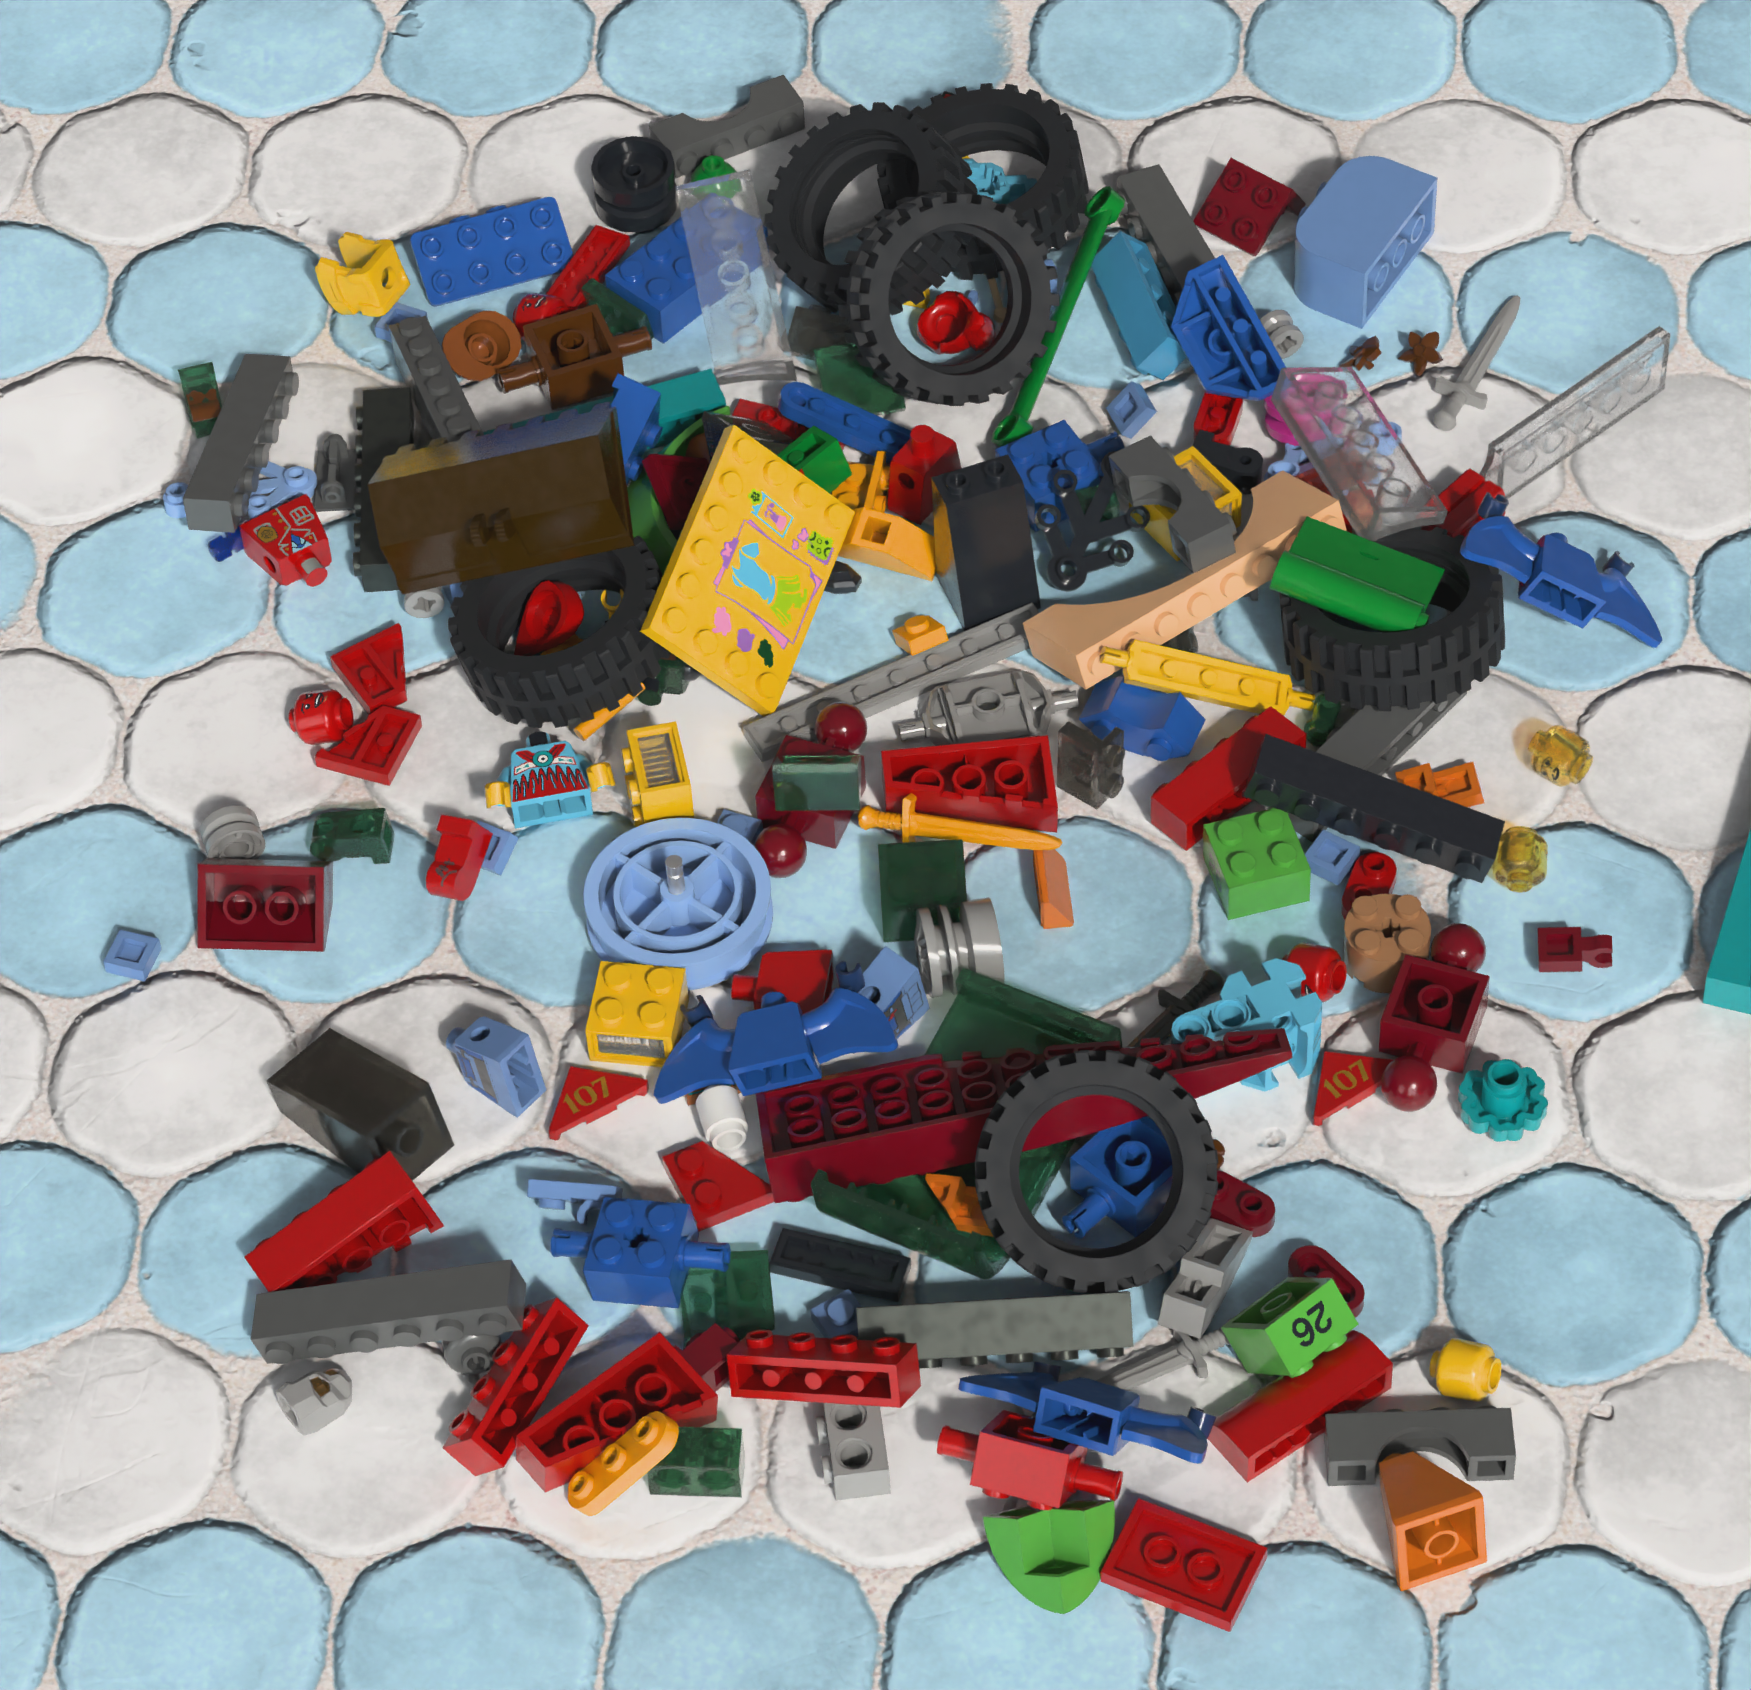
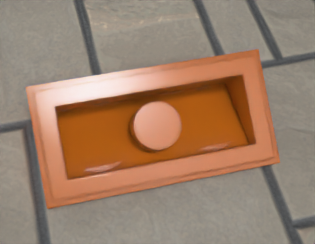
(1052, 889)

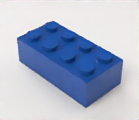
(661, 282)

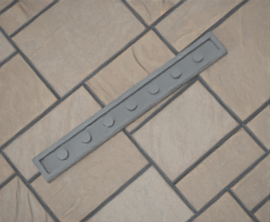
(897, 680)

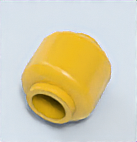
(1465, 1370)

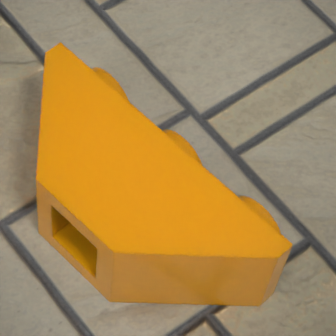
(889, 544)

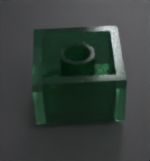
(919, 877)

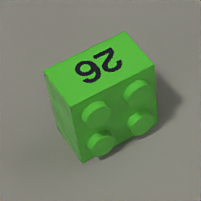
(1256, 863)
(1290, 1326)

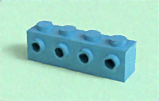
(1139, 304)

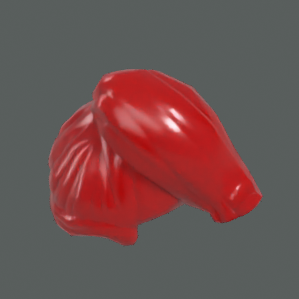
(954, 325)

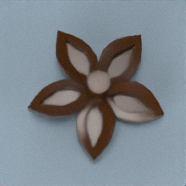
(1422, 351)
(1363, 354)

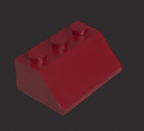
(264, 904)

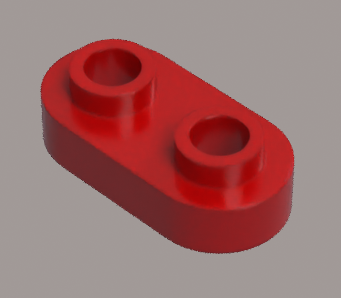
(1220, 416)
(1369, 882)

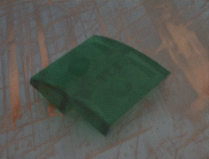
(849, 381)
(731, 1299)

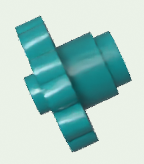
(1502, 1100)

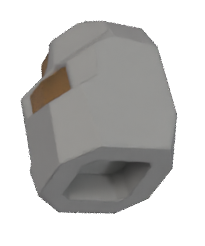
(315, 1399)

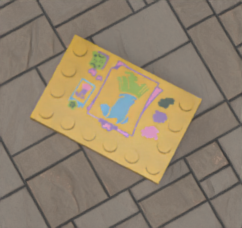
(748, 571)

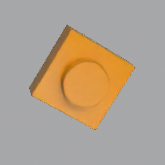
(920, 634)

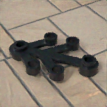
(1085, 529)

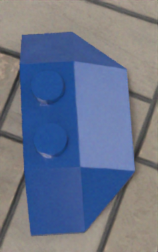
(1224, 335)

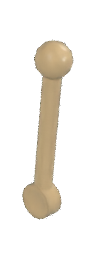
(1000, 311)

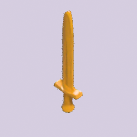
(946, 828)

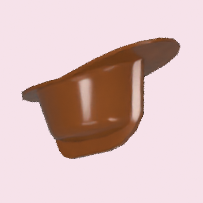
(481, 345)

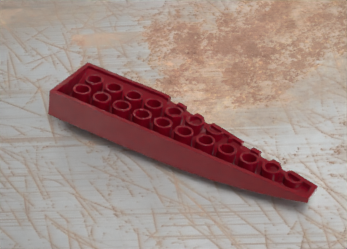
(931, 1111)

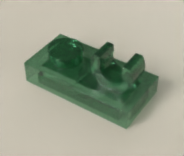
(616, 311)

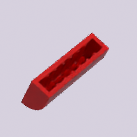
(1293, 1410)

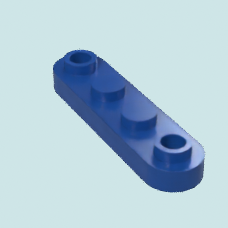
(841, 420)

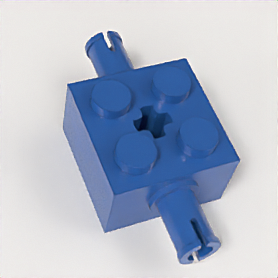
(1049, 451)
(1120, 1176)
(640, 1251)

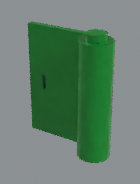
(1356, 578)

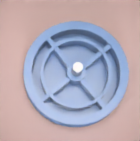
(680, 899)

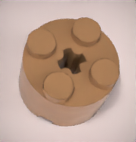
(1380, 934)

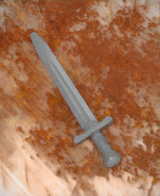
(1464, 388)
(1168, 1360)

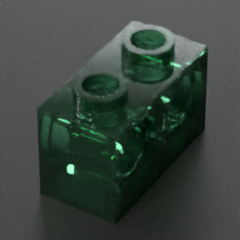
(702, 1464)

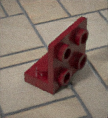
(1246, 207)

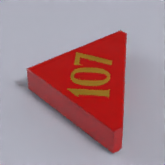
(1345, 1082)
(590, 1096)

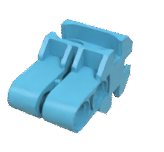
(1261, 1007)

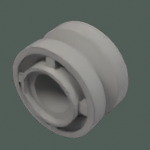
(232, 834)

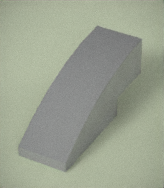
(1204, 1278)

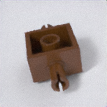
(573, 357)

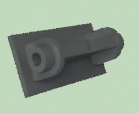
(335, 476)

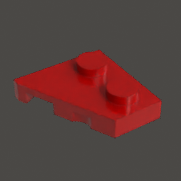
(375, 669)
(373, 747)
(714, 1184)

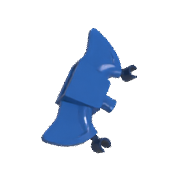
(1558, 574)
(774, 1043)
(1095, 1412)

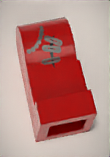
(457, 858)

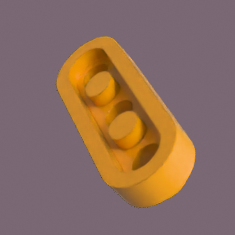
(623, 1463)

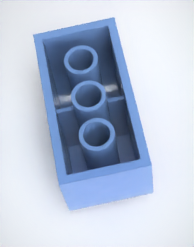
(1361, 236)

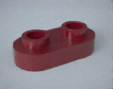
(1232, 1203)
(1319, 1261)

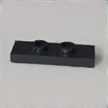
(840, 1265)

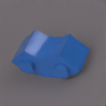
(1152, 721)

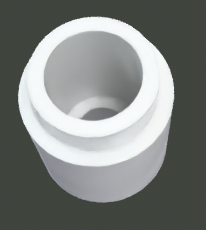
(722, 1117)

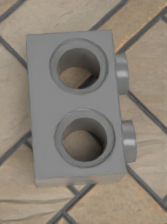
(854, 1446)

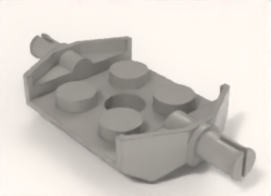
(1021, 711)

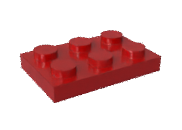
(1184, 1565)

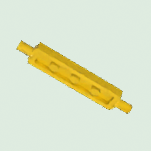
(1206, 678)

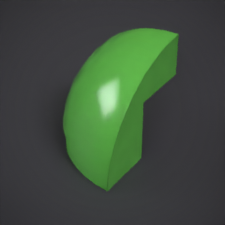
(1055, 1552)

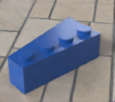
(638, 421)

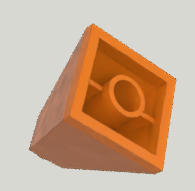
(1430, 1520)

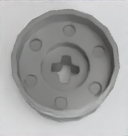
(964, 944)

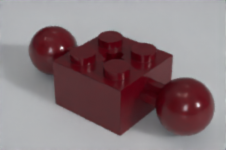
(782, 844)
(1433, 1016)

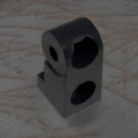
(1239, 465)

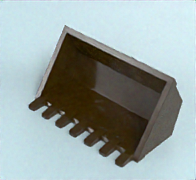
(503, 500)

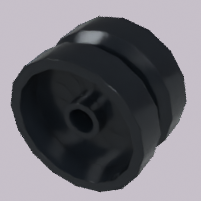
(634, 184)

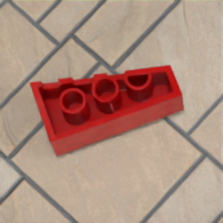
(976, 781)
(345, 1229)
(610, 1405)

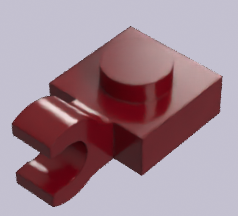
(1564, 950)

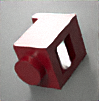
(708, 1356)

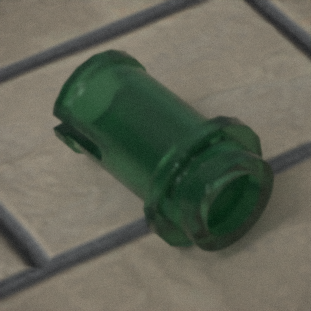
(1321, 721)

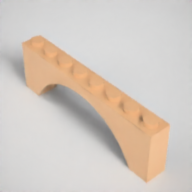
(1074, 635)

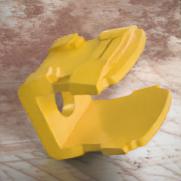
(360, 283)

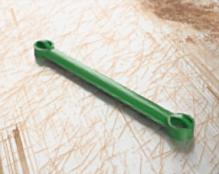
(1101, 211)

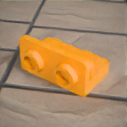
(865, 485)

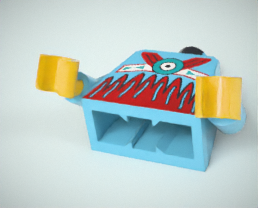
(547, 782)

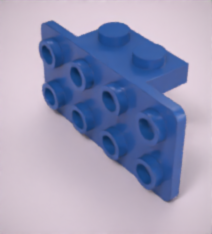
(491, 250)

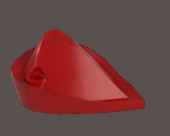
(549, 618)

